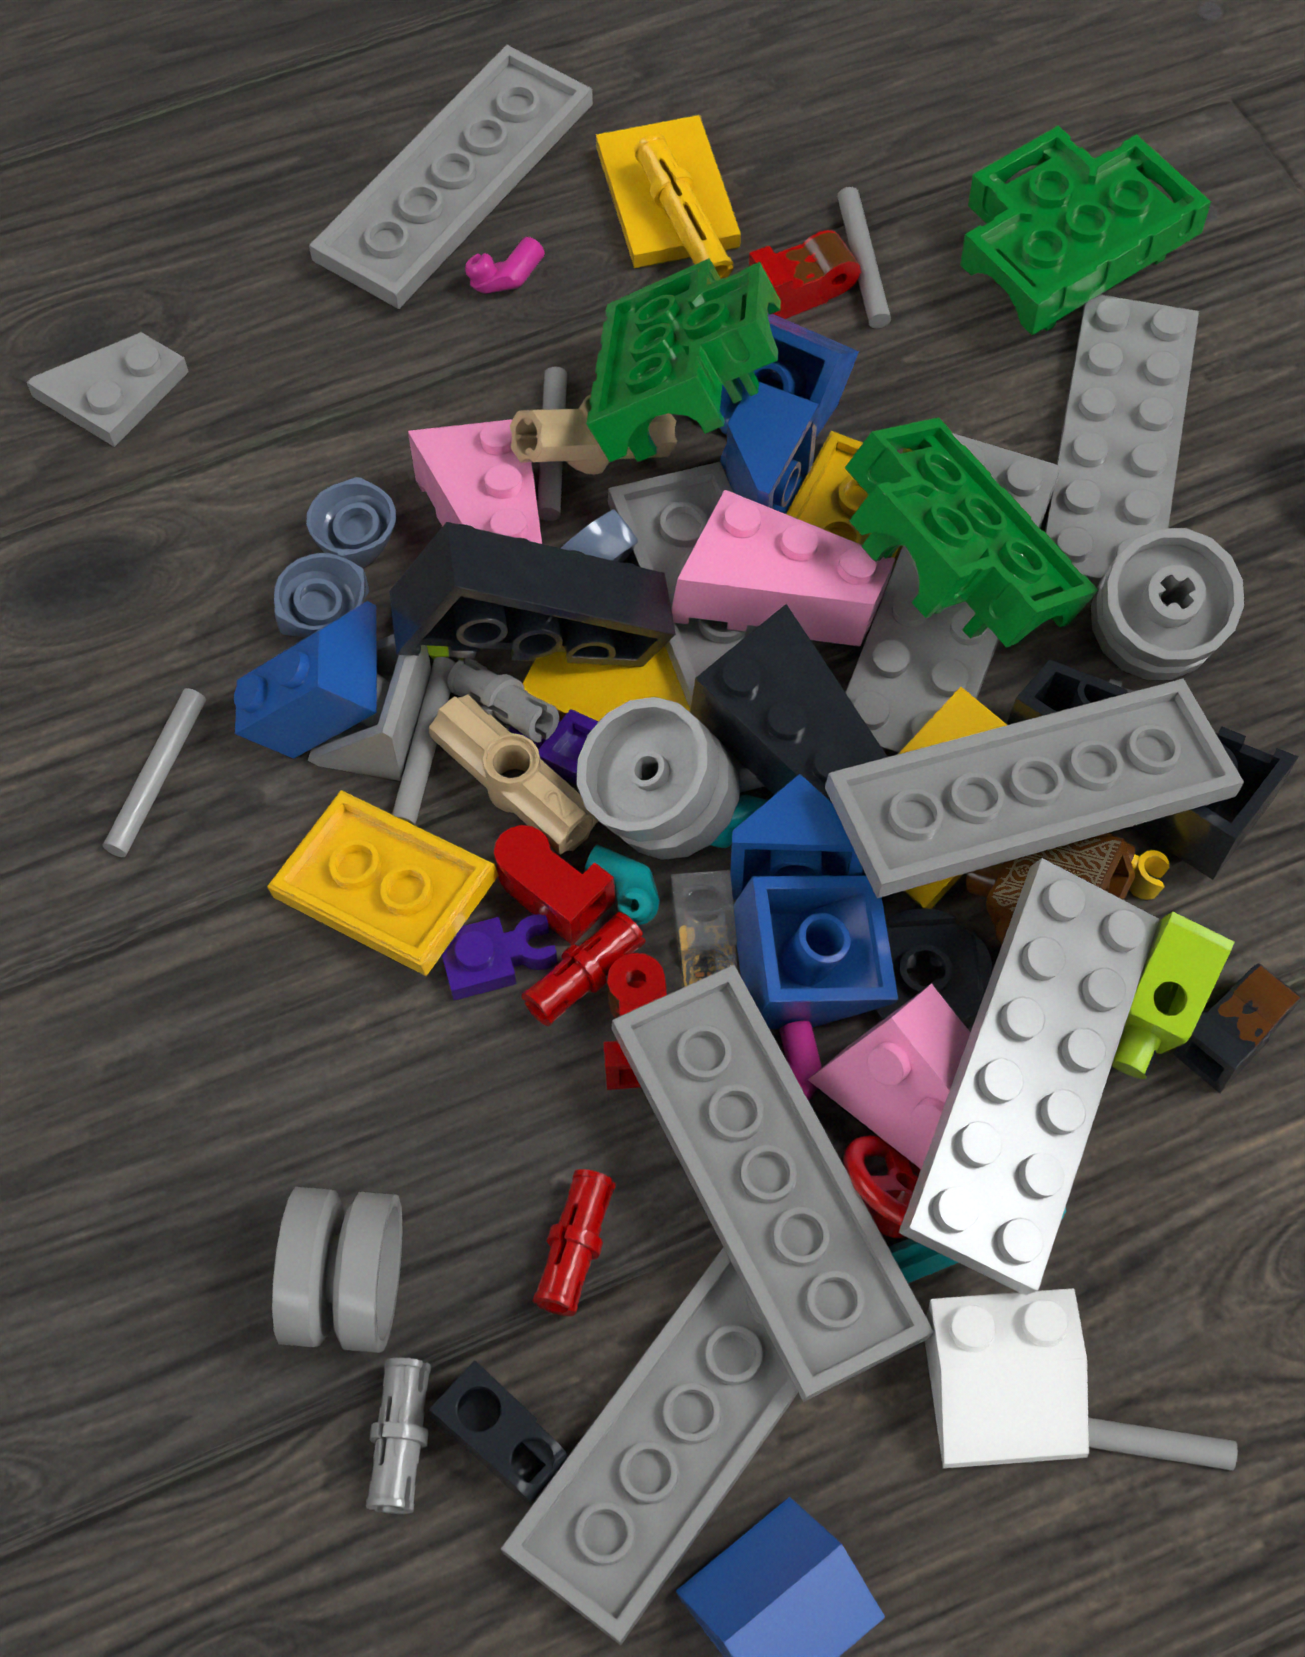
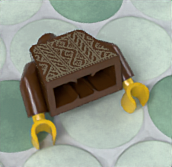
(1098, 860)

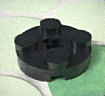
(948, 948)

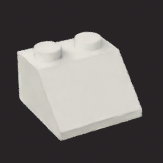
(1008, 1378)

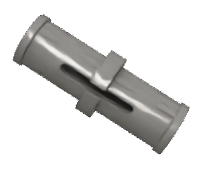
(504, 699)
(398, 1436)

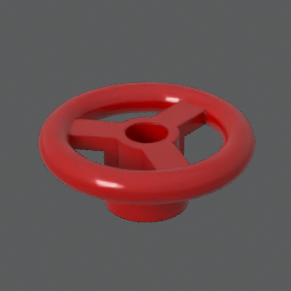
(885, 1195)

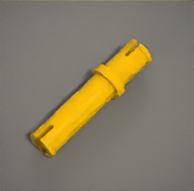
(673, 189)

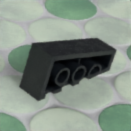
(529, 599)
(782, 708)
(1198, 836)

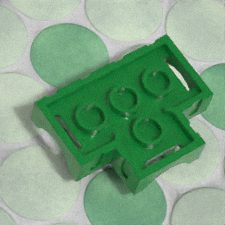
(1075, 222)
(675, 349)
(962, 533)

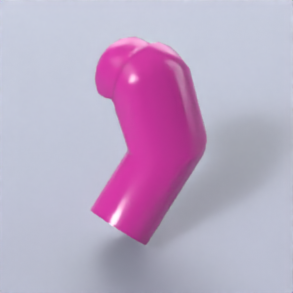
(505, 275)
(801, 1053)

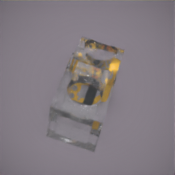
(703, 923)

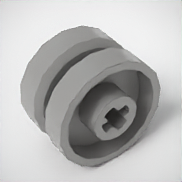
(1201, 595)
(658, 778)
(337, 1269)

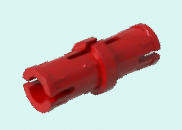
(582, 969)
(574, 1242)

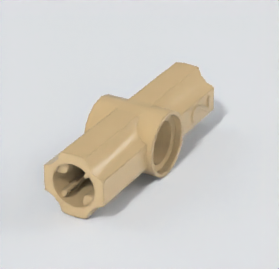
(566, 437)
(489, 750)

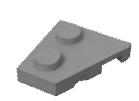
(111, 386)

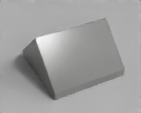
(383, 740)

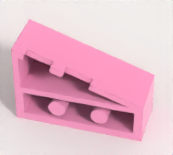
(477, 478)
(761, 559)
(900, 1073)

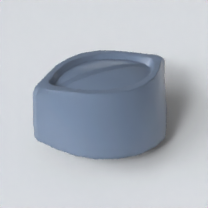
(352, 520)
(605, 538)
(317, 593)

